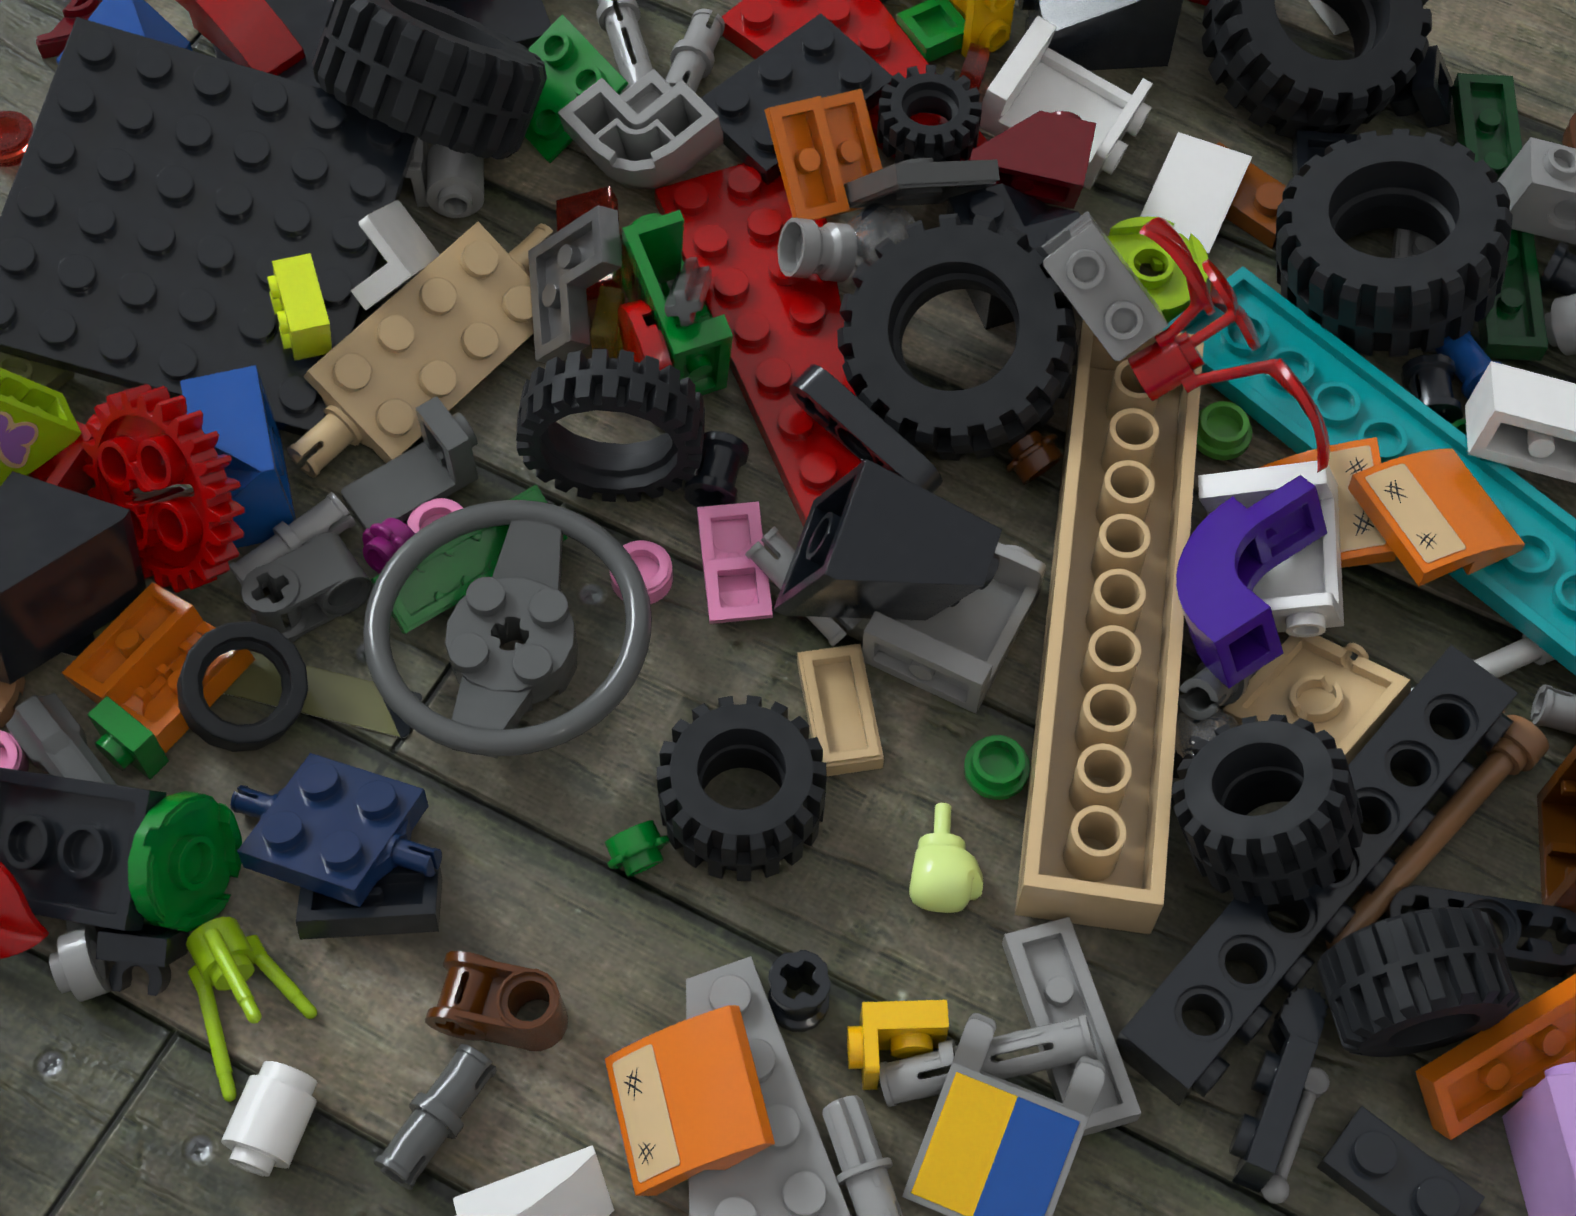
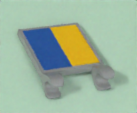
(998, 1143)

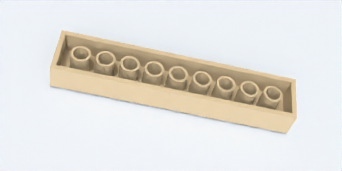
(1110, 652)

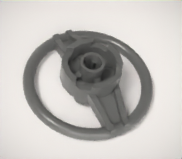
(514, 604)

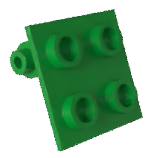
(570, 69)

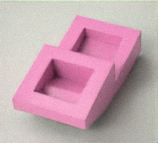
(733, 582)

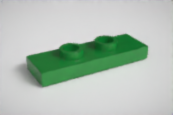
(449, 571)

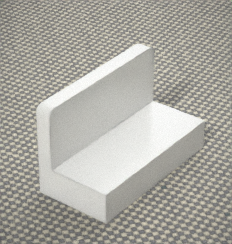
(402, 247)

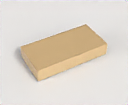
(840, 708)

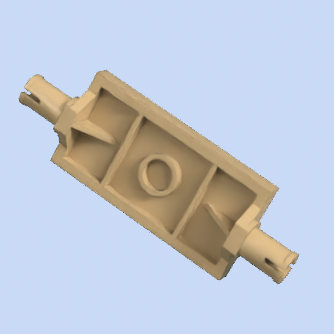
(421, 344)

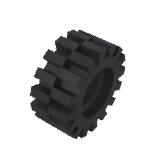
(934, 95)

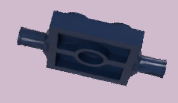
(335, 829)

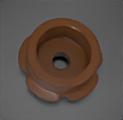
(1034, 456)

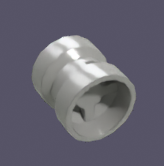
(812, 249)

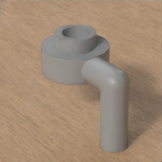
(75, 963)

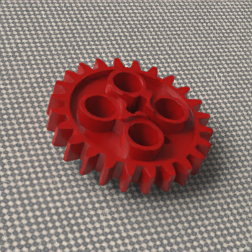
(150, 445)

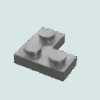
(562, 272)

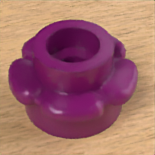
(383, 541)

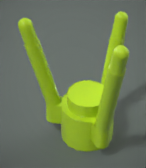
(226, 961)

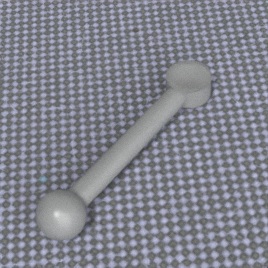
(1316, 1085)

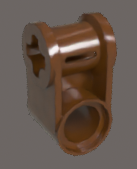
(484, 999)

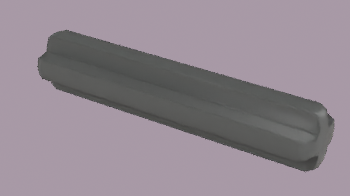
(688, 291)

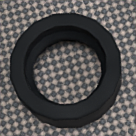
(239, 637)

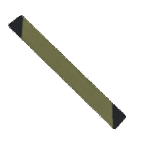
(328, 696)

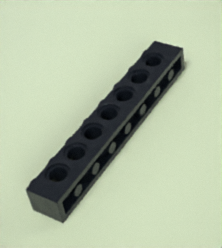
(1156, 1039)

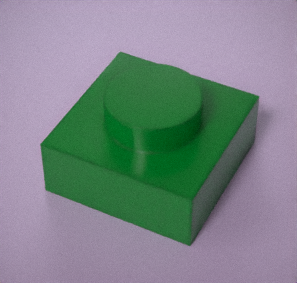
(933, 28)
(126, 739)

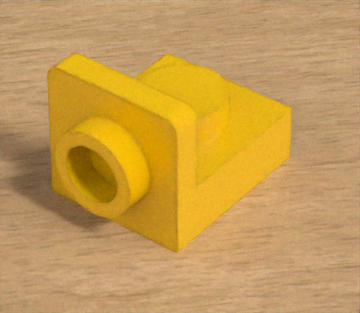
(897, 1026)

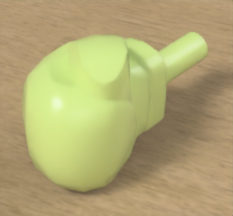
(943, 871)

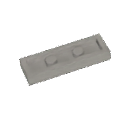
(1059, 988)

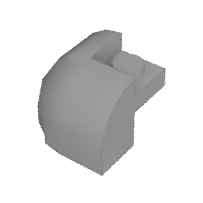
(645, 132)

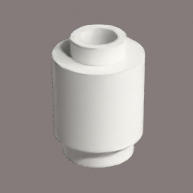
(270, 1118)

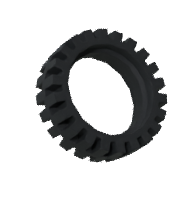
(613, 387)

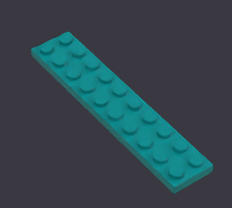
(1361, 402)

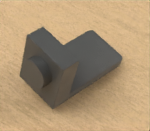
(421, 474)

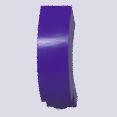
(1225, 562)

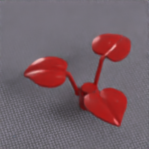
(1173, 359)

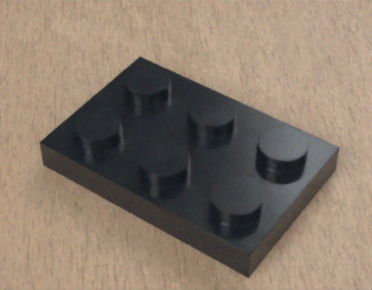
(802, 66)
(72, 845)

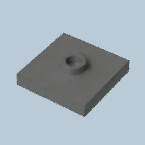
(921, 182)

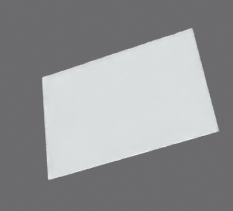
(1197, 187)

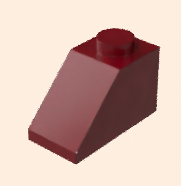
(1043, 156)

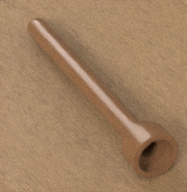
(1515, 752)

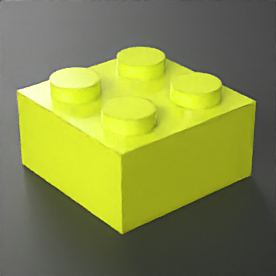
(299, 307)

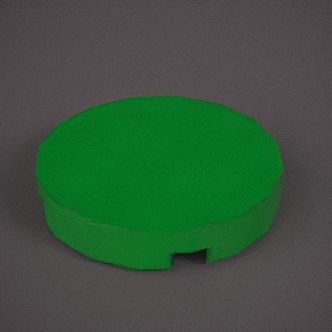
(184, 861)

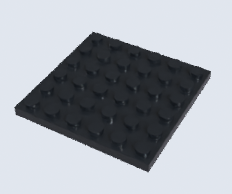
(159, 209)

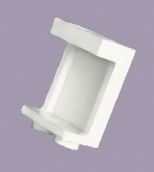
(1048, 82)
(1307, 586)

